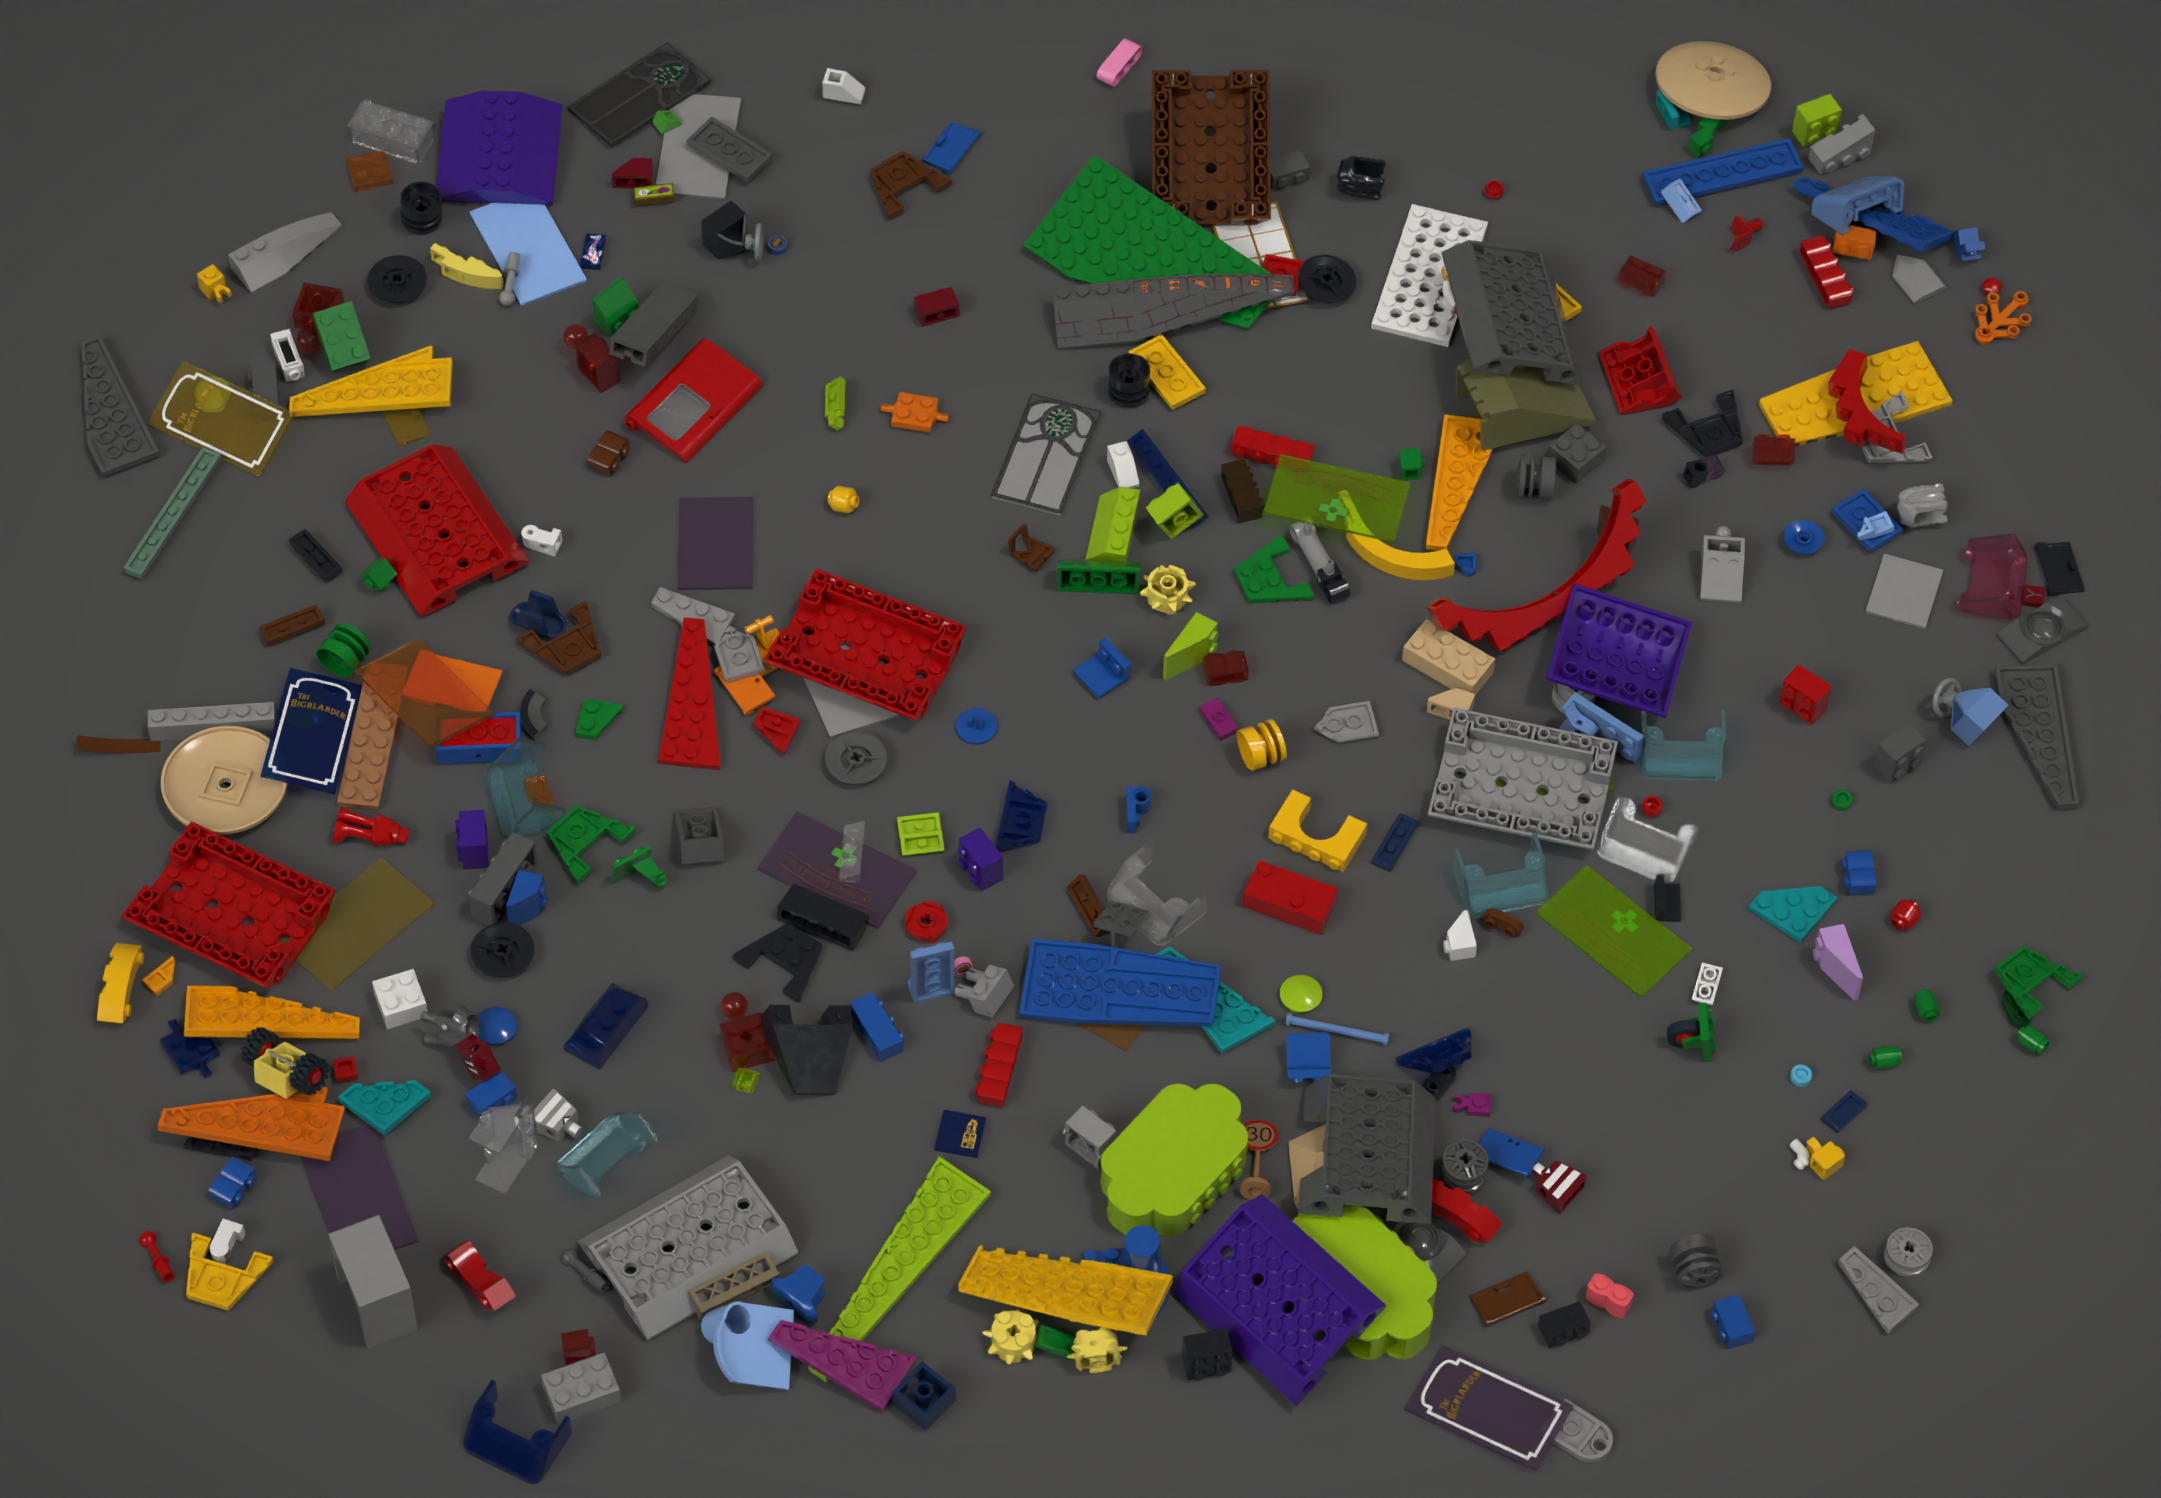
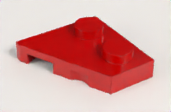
(777, 728)

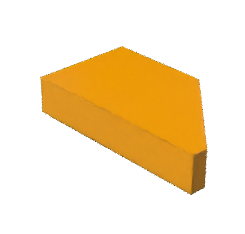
(161, 977)

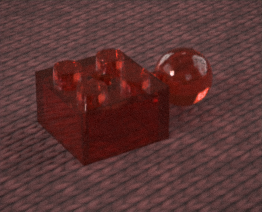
(311, 300)
(593, 357)
(743, 1035)

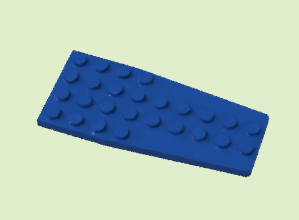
(1116, 986)

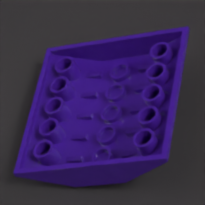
(499, 148)
(1619, 650)

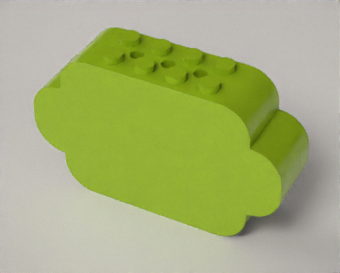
(1174, 1159)
(1388, 1271)

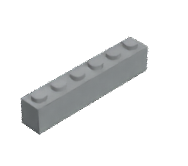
(184, 722)

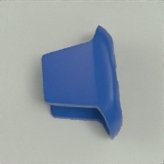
(801, 1292)

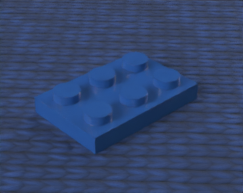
(1853, 512)

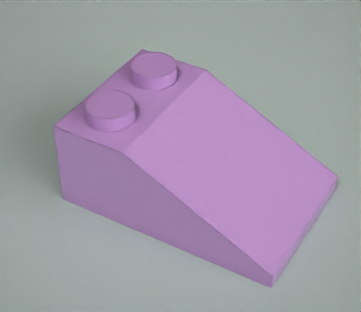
(1838, 959)

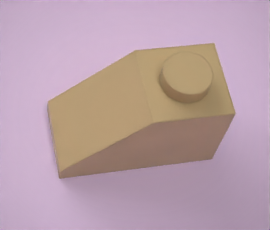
(1443, 703)

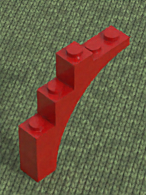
(1851, 408)

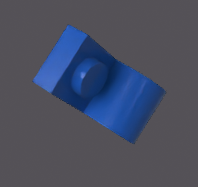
(1135, 807)

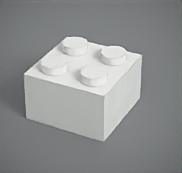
(399, 998)

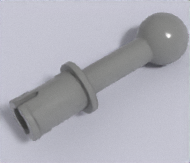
(507, 296)

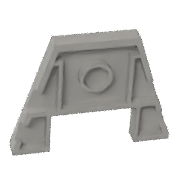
(1878, 454)

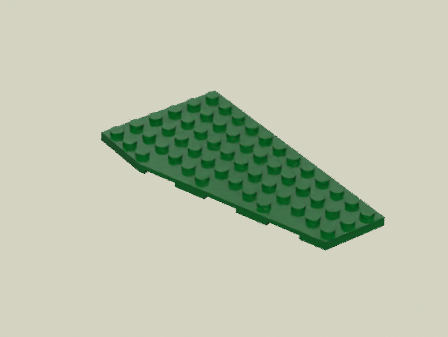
(1121, 232)

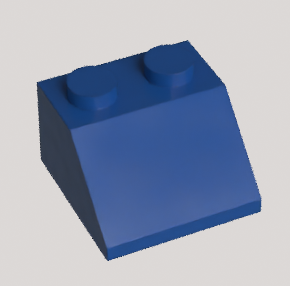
(526, 897)

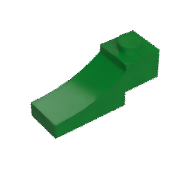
(1702, 141)

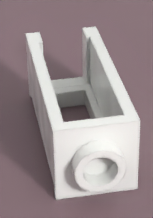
(291, 370)

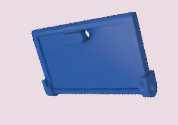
(953, 145)
(1514, 1156)

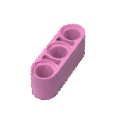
(1119, 62)

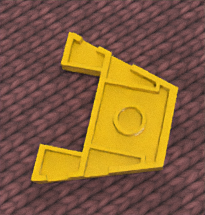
(219, 1283)

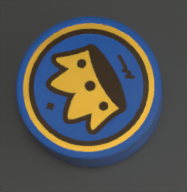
(777, 244)

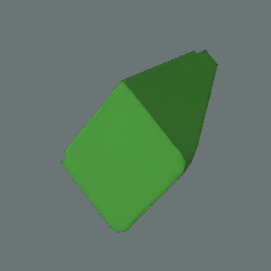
(666, 120)

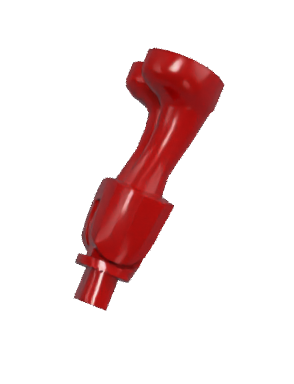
(383, 832)

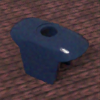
(540, 615)

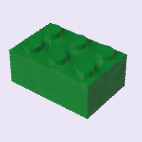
(340, 336)

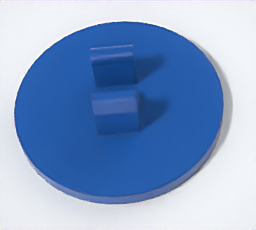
(976, 726)

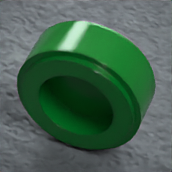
(1842, 800)

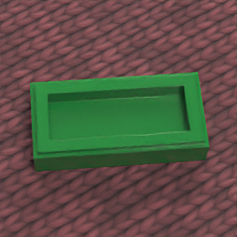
(1055, 1341)

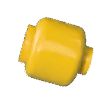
(843, 499)

